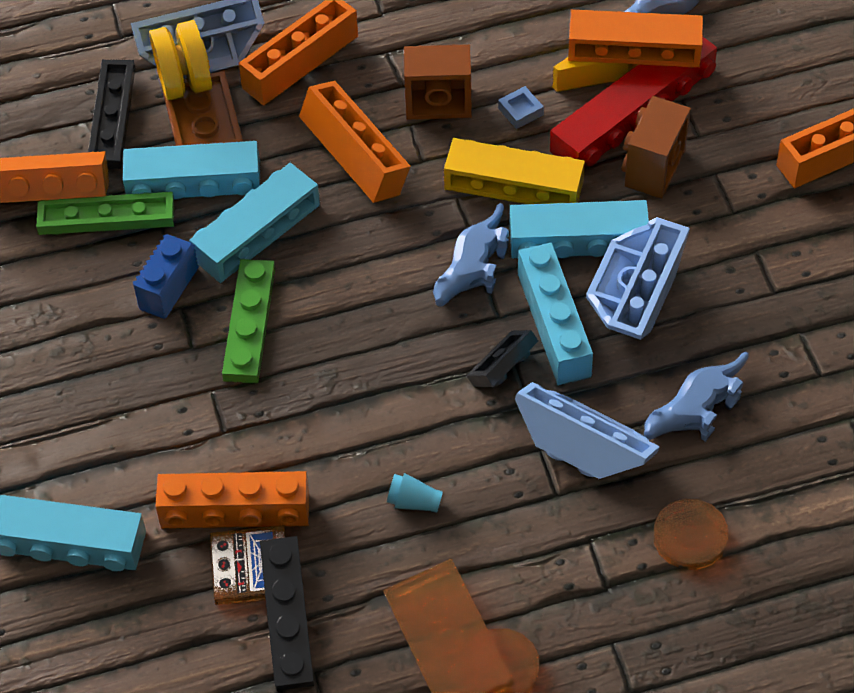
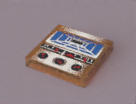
(239, 564)

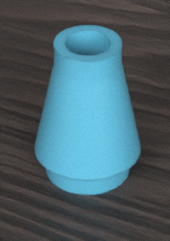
(413, 494)

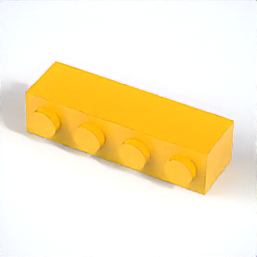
(512, 173)

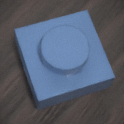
(520, 107)

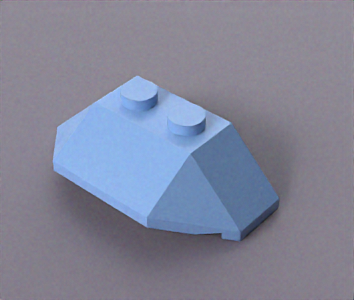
(224, 26)
(637, 276)
(581, 434)

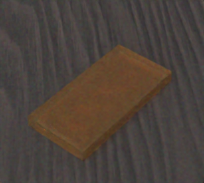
(447, 633)

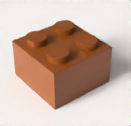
(437, 81)
(656, 146)

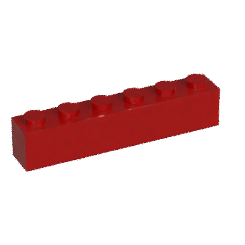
(614, 111)

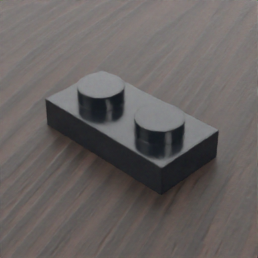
(508, 352)

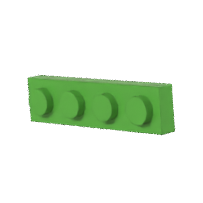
(105, 213)
(248, 321)

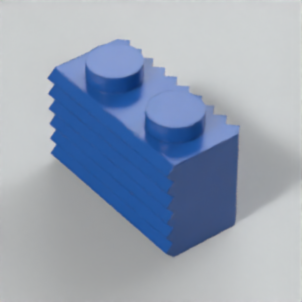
(165, 276)

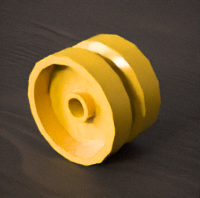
(178, 60)

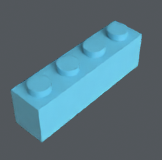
(193, 169)
(255, 221)
(574, 227)
(555, 314)
(70, 533)

